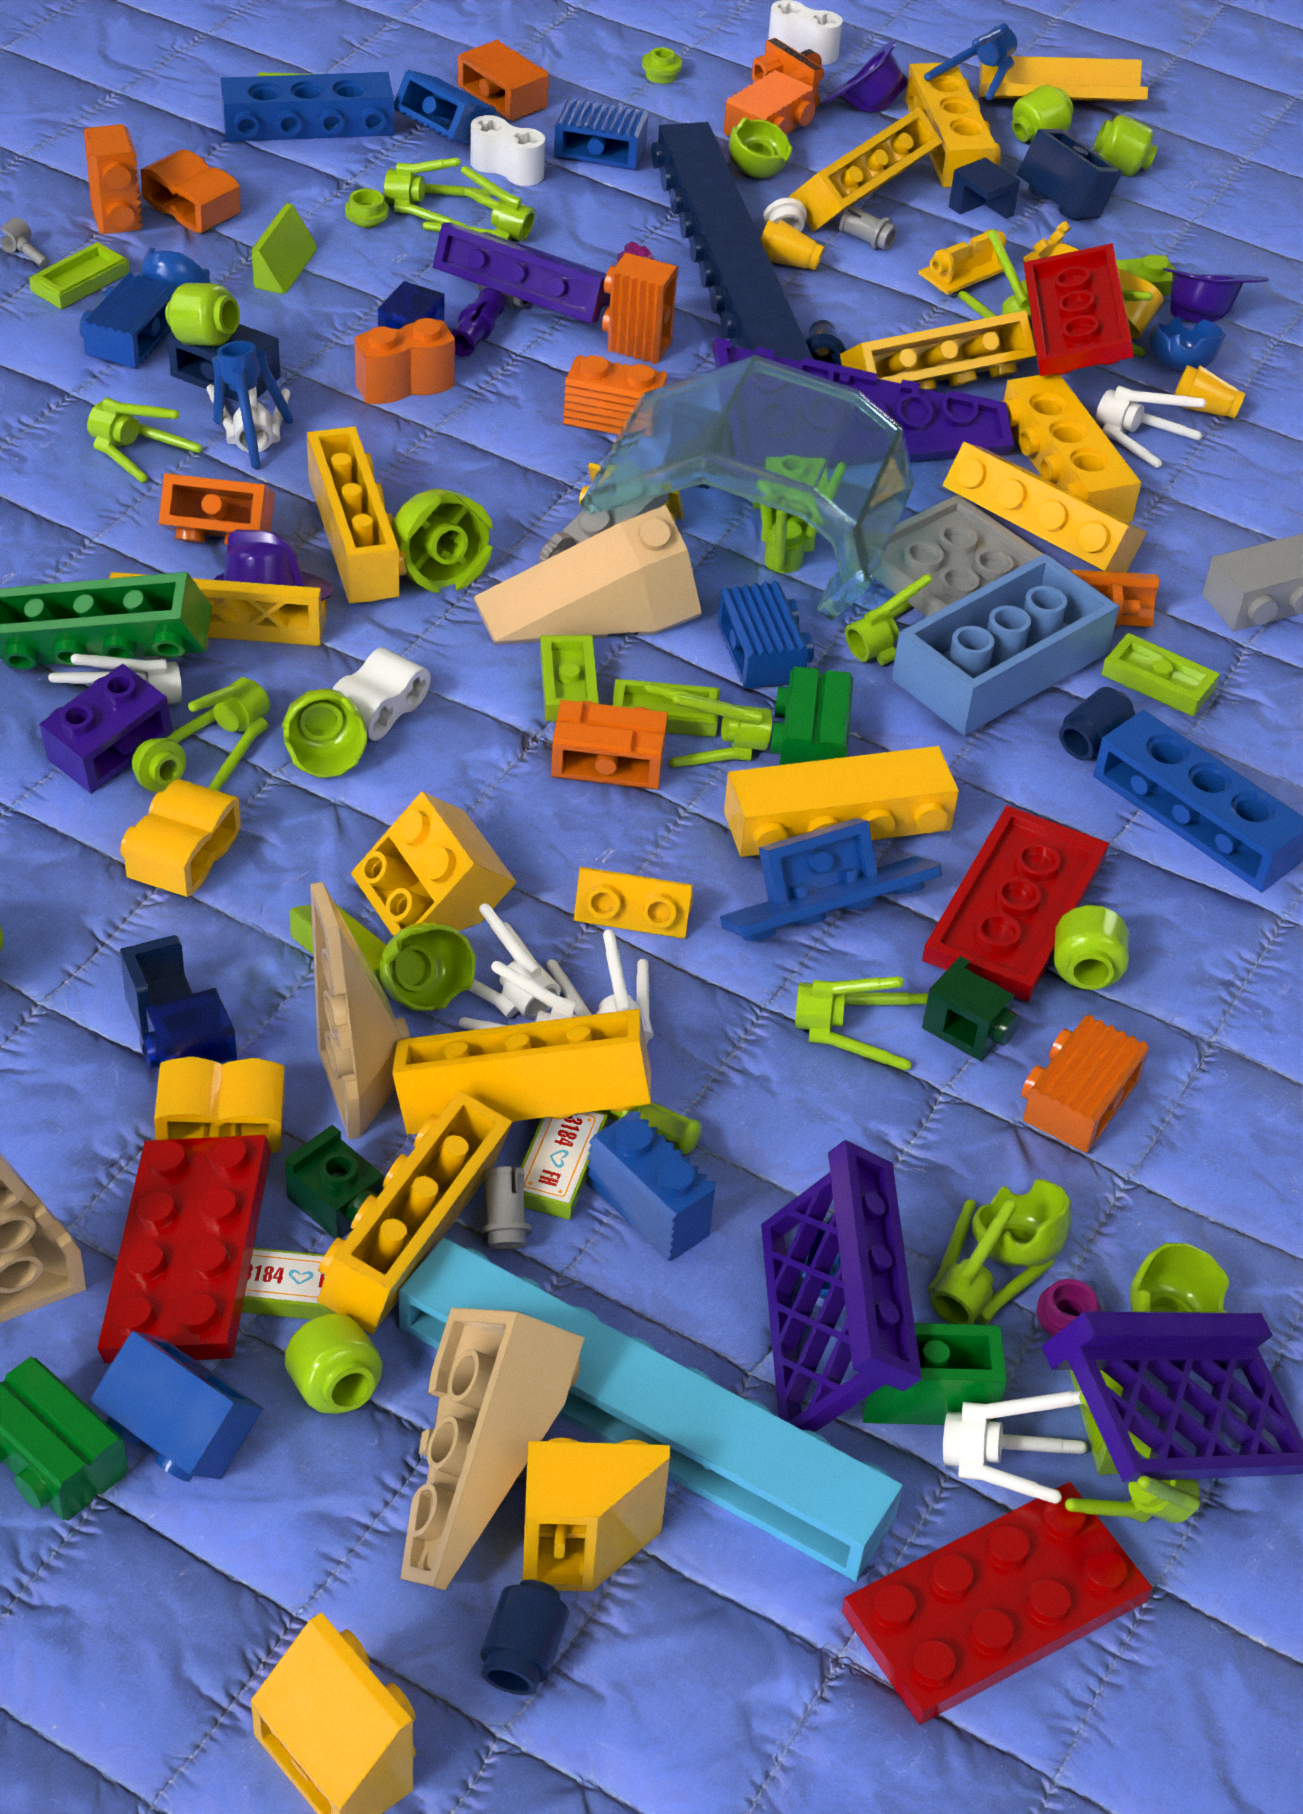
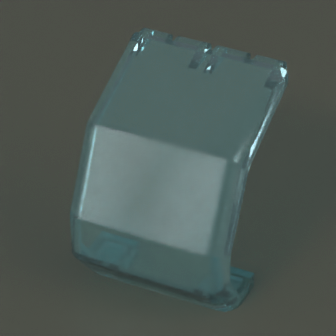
(775, 442)

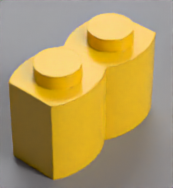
(181, 837)
(220, 1100)

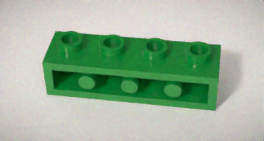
(103, 618)

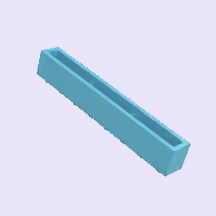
(718, 1441)

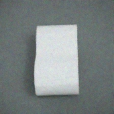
(806, 29)
(507, 150)
(385, 690)

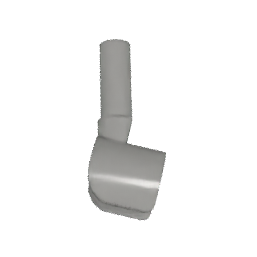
(18, 238)

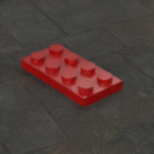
(1077, 310)
(1014, 899)
(188, 1245)
(994, 1603)

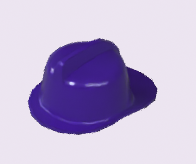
(875, 84)
(1205, 295)
(267, 559)

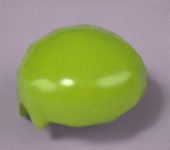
(759, 148)
(324, 733)
(427, 966)
(1035, 1228)
(1179, 1280)

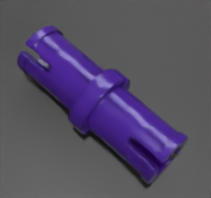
(477, 321)

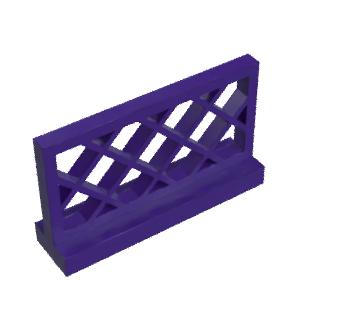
(521, 272)
(869, 1283)
(1169, 1348)

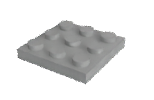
(956, 547)

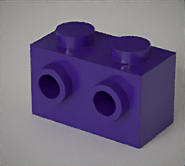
(104, 726)

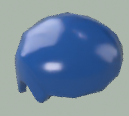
(172, 268)
(1183, 346)

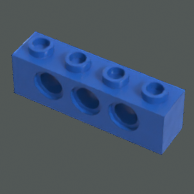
(307, 106)
(1201, 800)

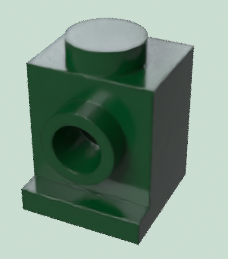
(969, 1011)
(330, 1181)

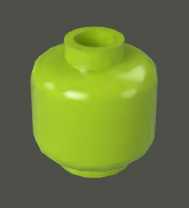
(1041, 109)
(1126, 144)
(202, 314)
(1091, 947)
(333, 1364)

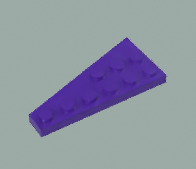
(931, 420)

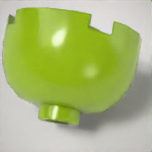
(443, 538)

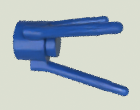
(992, 50)
(239, 367)

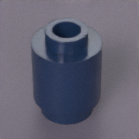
(1092, 720)
(523, 1637)

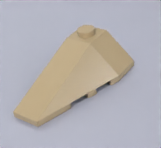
(609, 584)
(352, 1019)
(36, 1251)
(497, 1388)

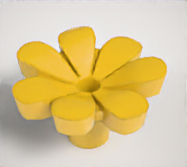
(1043, 247)

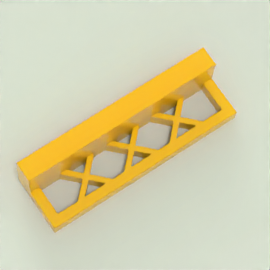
(1079, 77)
(262, 611)

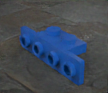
(824, 873)

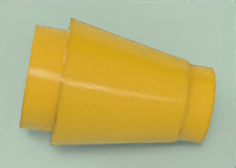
(790, 246)
(1219, 395)

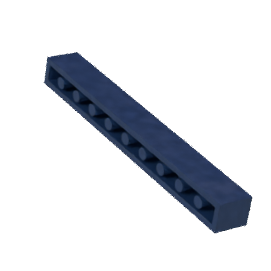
(725, 242)

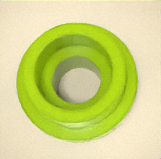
(661, 65)
(366, 208)
(149, 759)

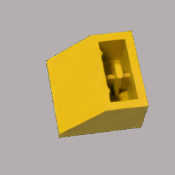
(432, 869)
(590, 1508)
(336, 1724)

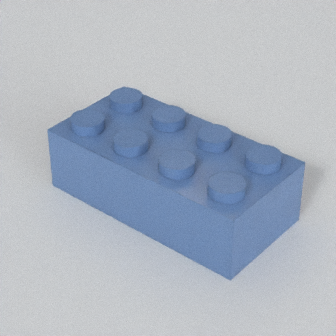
(1004, 643)

